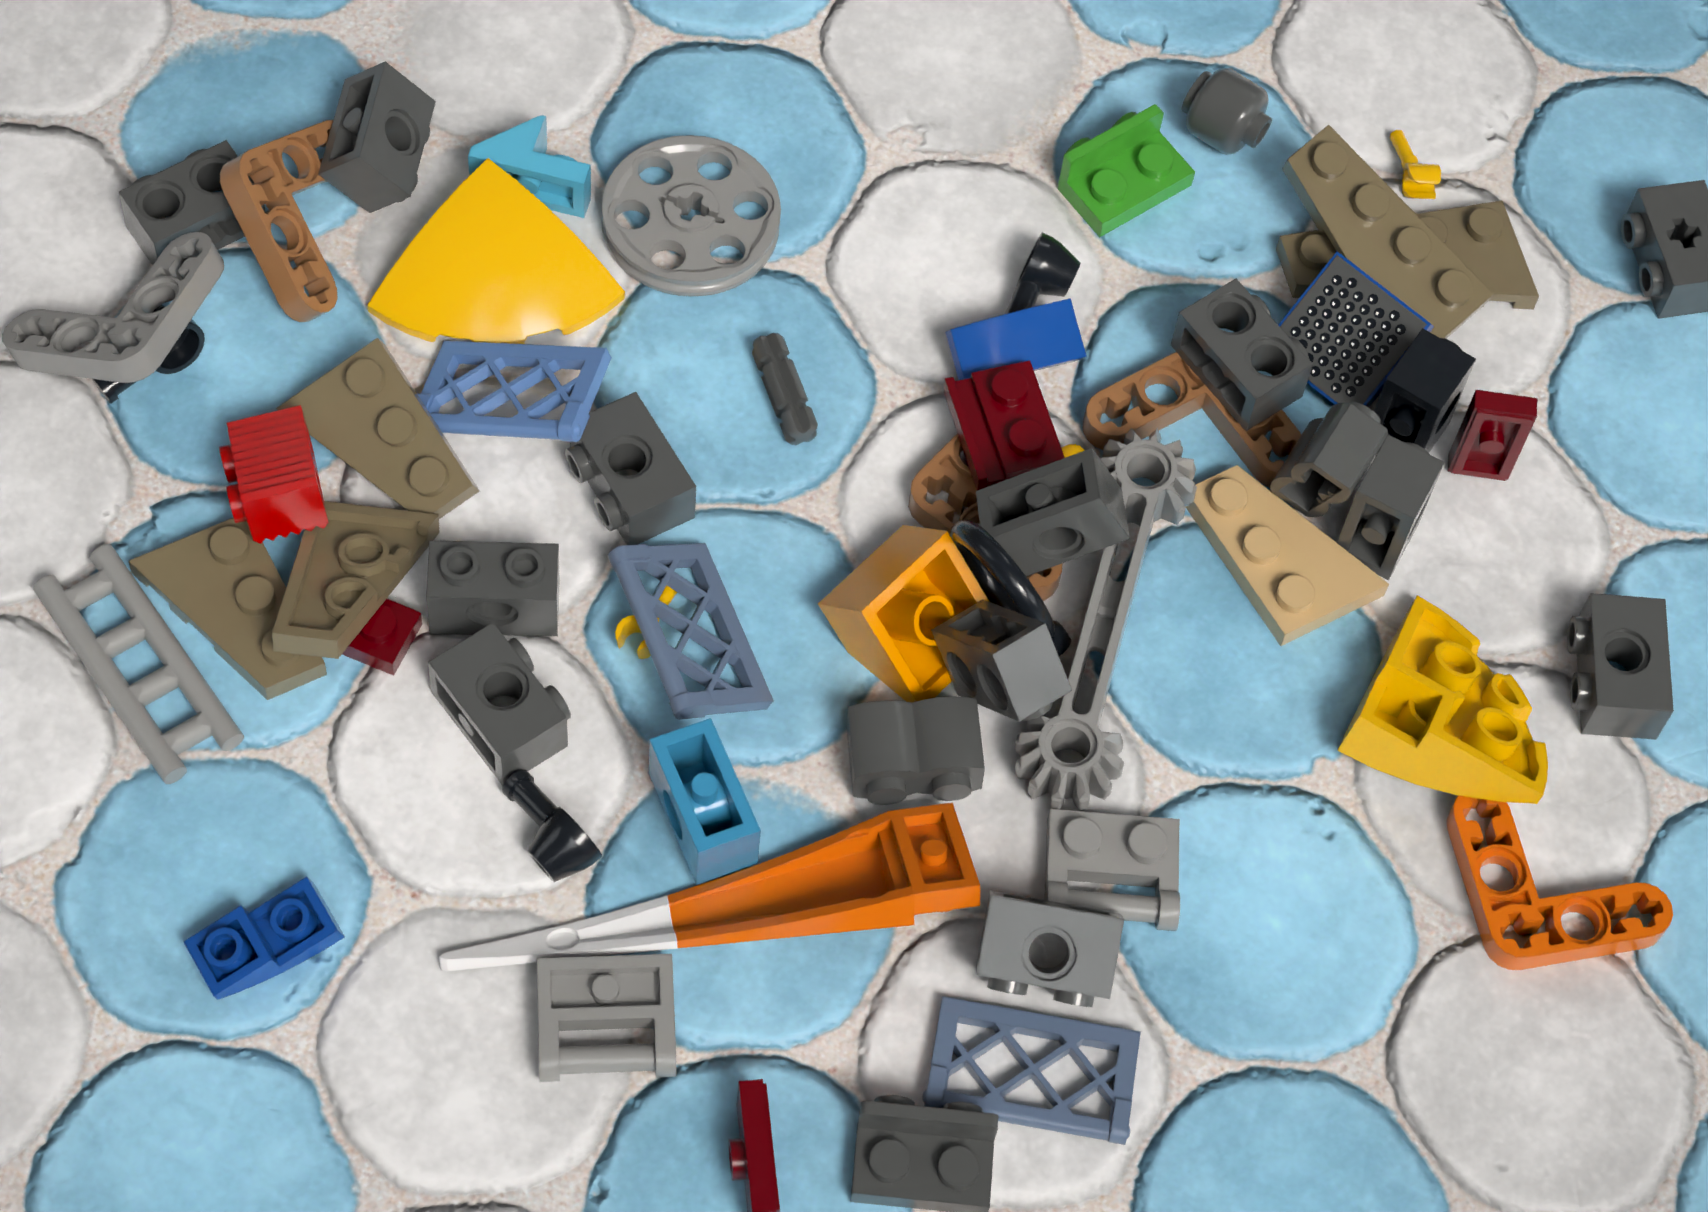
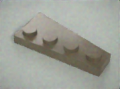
(1383, 233)
(1475, 234)

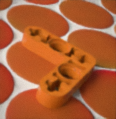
(1527, 912)

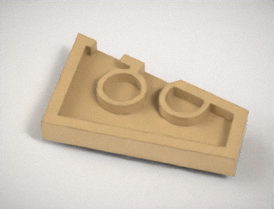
(1279, 557)

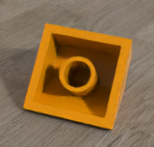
(895, 600)

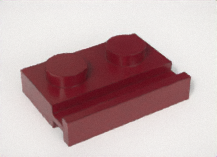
(1002, 423)

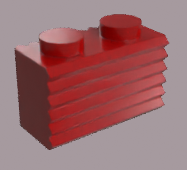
(274, 474)

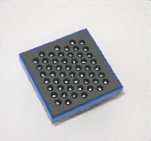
(1351, 332)

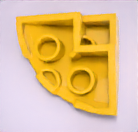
(494, 269)
(1446, 717)

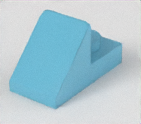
(554, 179)

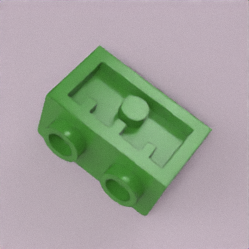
(1123, 171)

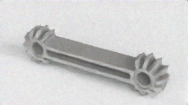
(1105, 628)

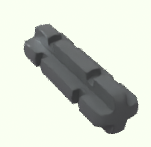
(784, 389)

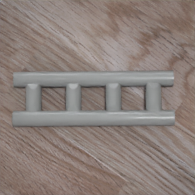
(127, 699)

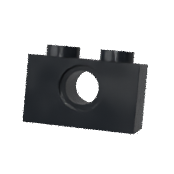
(1424, 390)

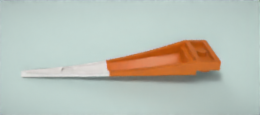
(843, 883)

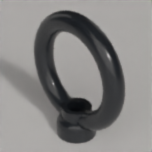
(1003, 579)

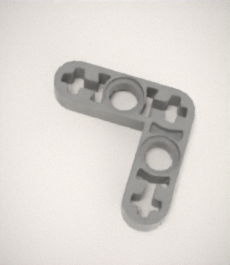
(136, 340)

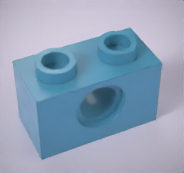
(704, 801)

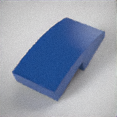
(1041, 334)
(261, 944)

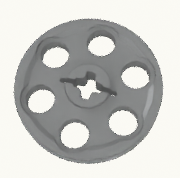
(705, 232)

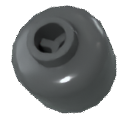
(1226, 111)

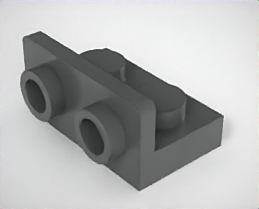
(924, 1155)

